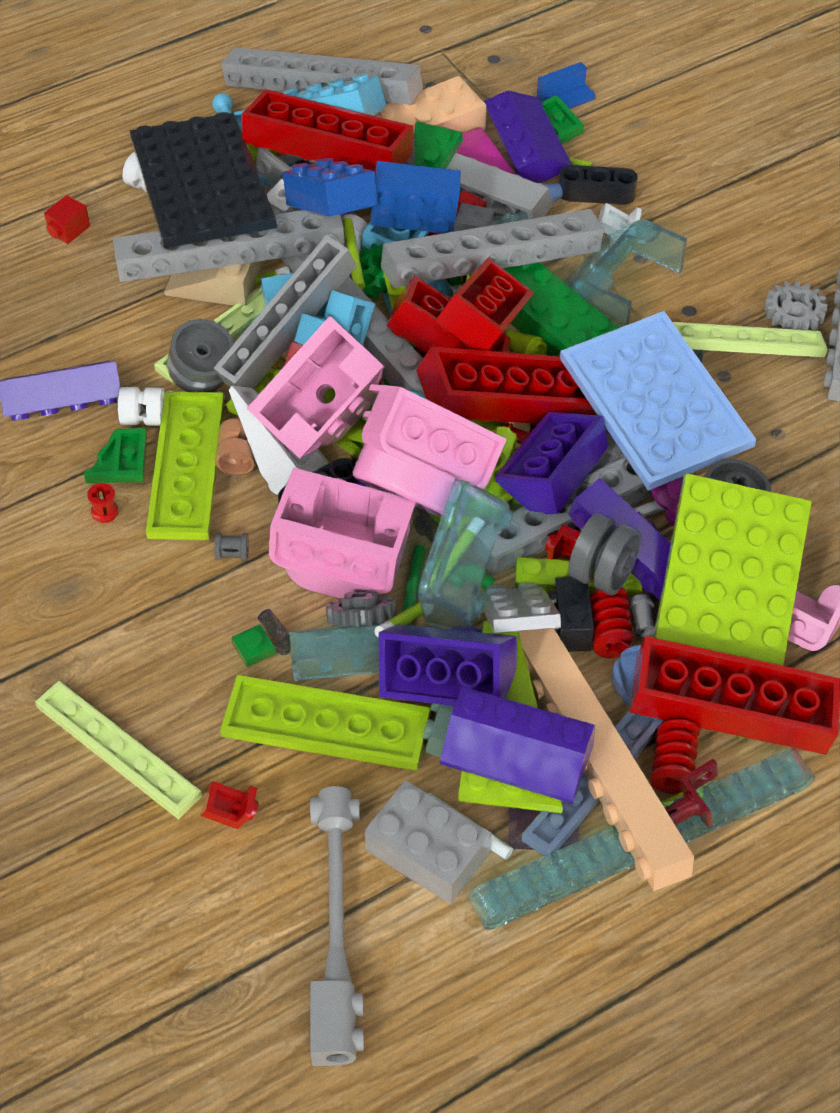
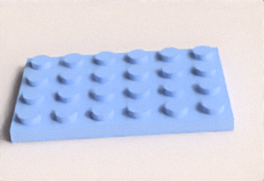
(657, 400)

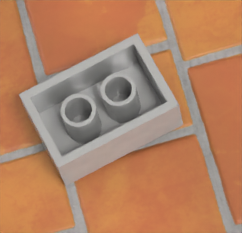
(428, 841)

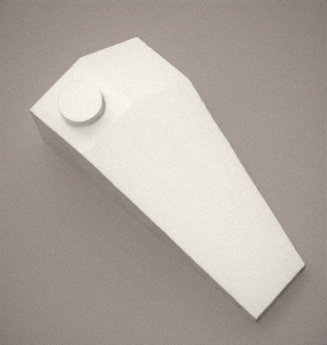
(272, 455)

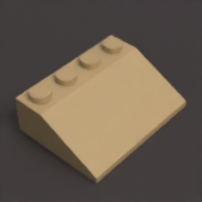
(216, 285)

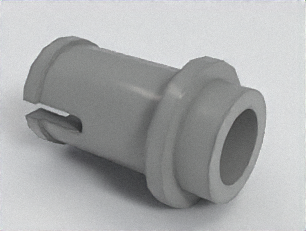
(642, 607)

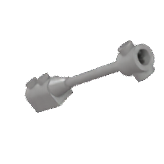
(334, 1000)

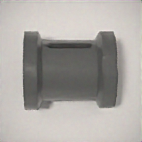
(231, 546)

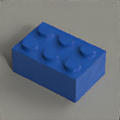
(330, 187)
(416, 197)

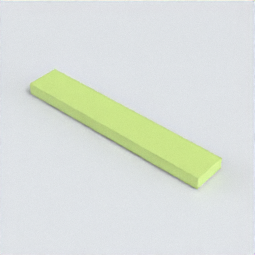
(235, 321)
(753, 339)
(119, 749)

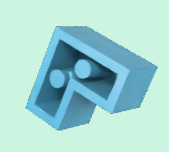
(348, 310)

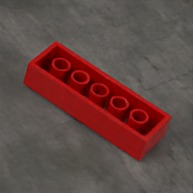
(324, 131)
(500, 385)
(736, 695)

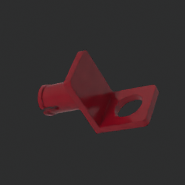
(692, 803)

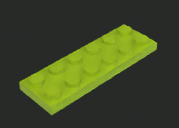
(185, 466)
(326, 722)

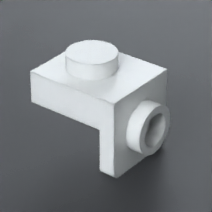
(614, 219)

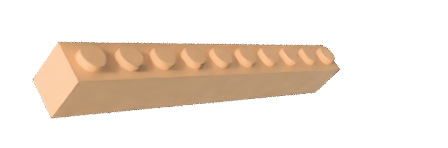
(611, 770)

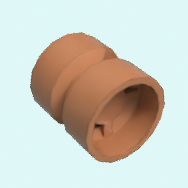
(233, 449)

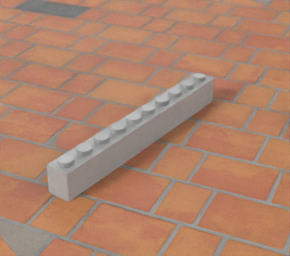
(391, 351)

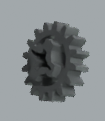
(360, 609)

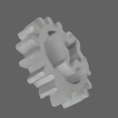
(795, 306)

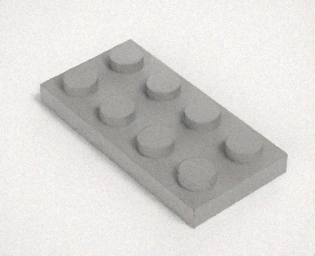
(519, 608)

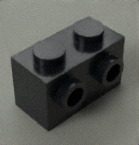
(575, 611)

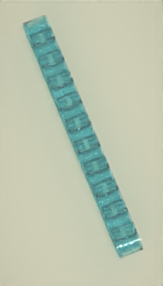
(602, 853)

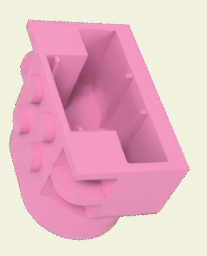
(294, 400)
(422, 448)
(339, 534)

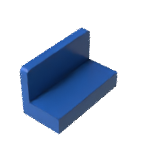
(567, 85)

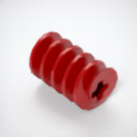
(611, 623)
(674, 754)

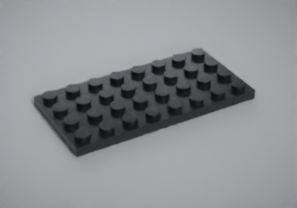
(201, 180)

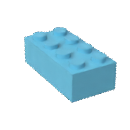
(359, 95)

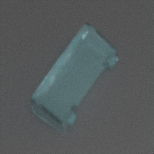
(594, 275)
(460, 555)

